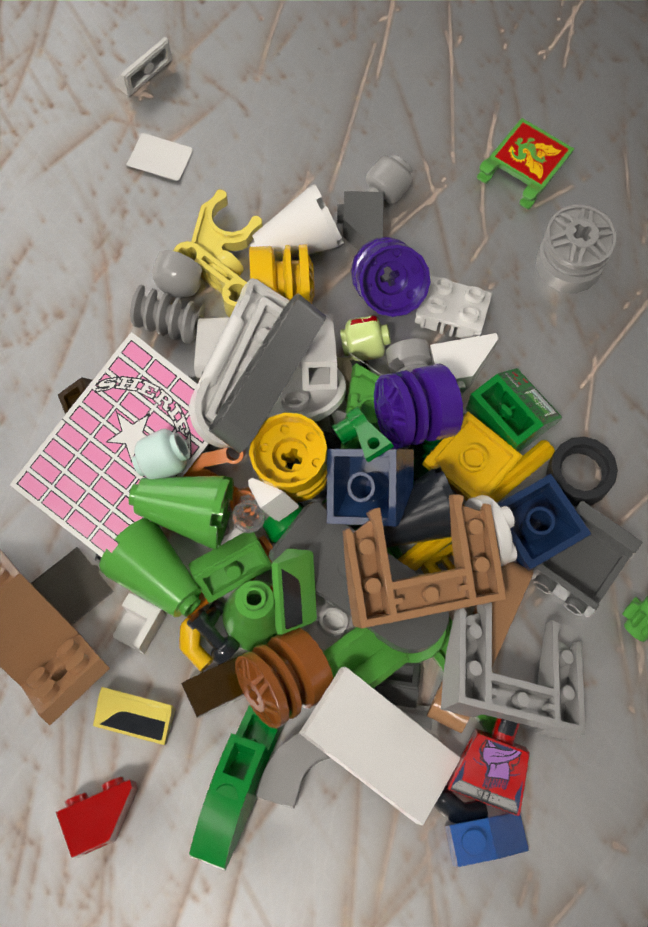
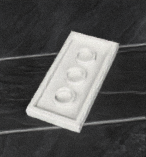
(380, 745)

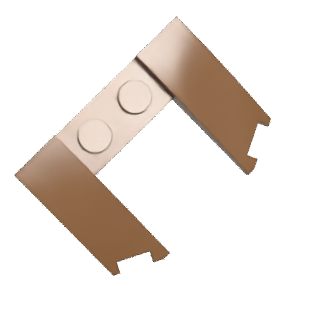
(473, 582)

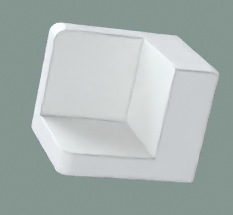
(139, 623)

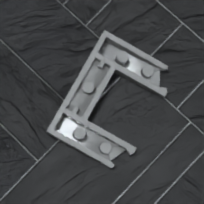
(472, 689)

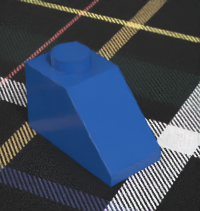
(486, 839)

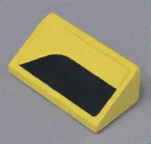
(133, 716)

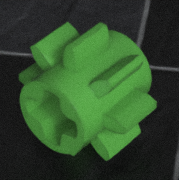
(637, 619)

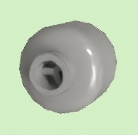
(391, 177)

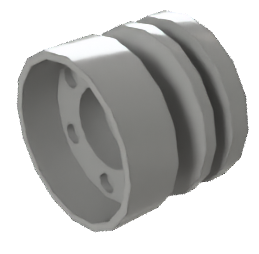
(575, 248)

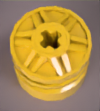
(284, 276)
(279, 443)

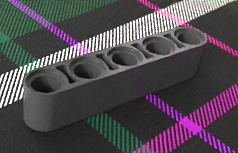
(267, 374)

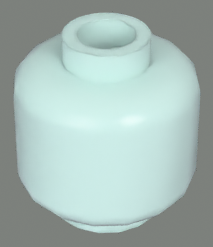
(161, 455)

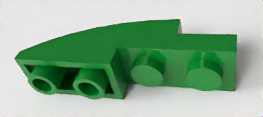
(233, 791)

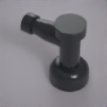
(204, 622)

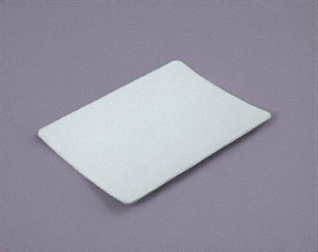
(160, 156)

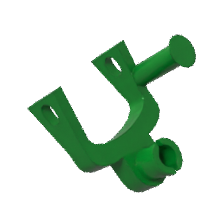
(371, 440)

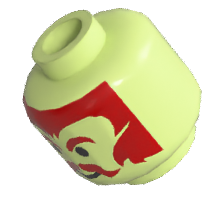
(365, 338)

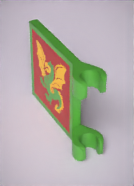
(528, 156)

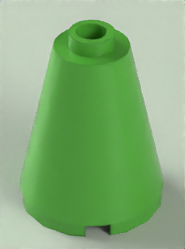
(186, 505)
(151, 569)
(251, 614)

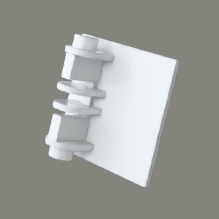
(455, 306)

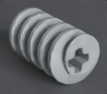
(163, 316)

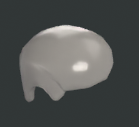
(176, 274)

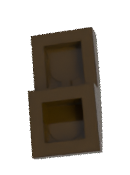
(213, 688)

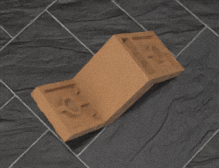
(42, 647)

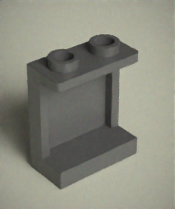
(589, 567)

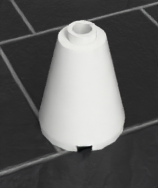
(300, 222)

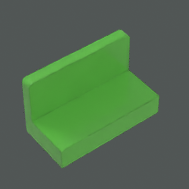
(364, 656)

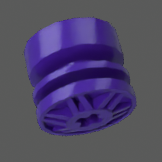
(407, 281)
(418, 405)

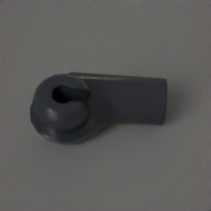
(458, 811)

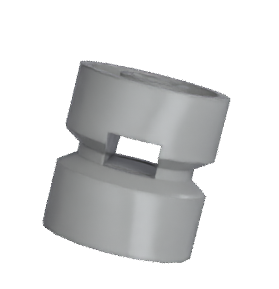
(408, 355)

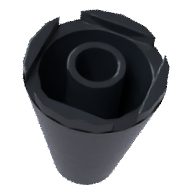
(426, 512)

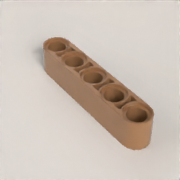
(516, 581)

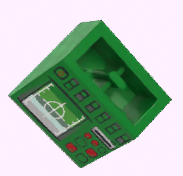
(513, 409)

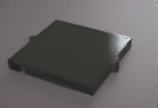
(73, 586)

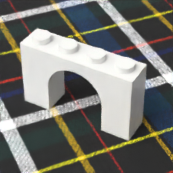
(317, 364)

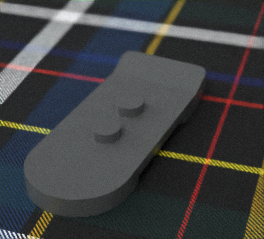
(325, 540)

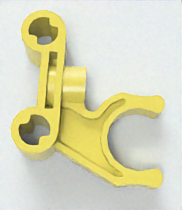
(211, 247)

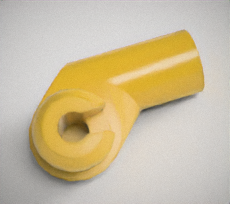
(190, 646)

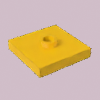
(473, 459)

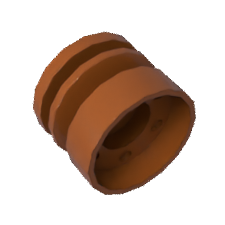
(283, 676)

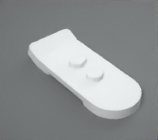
(242, 336)

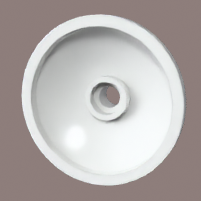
(310, 403)

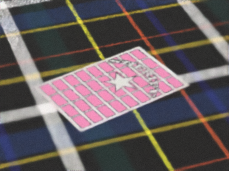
(86, 463)

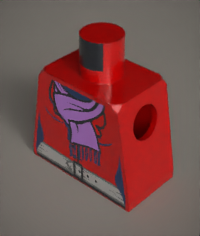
(493, 768)

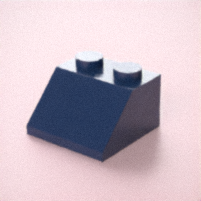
(361, 486)
(543, 522)

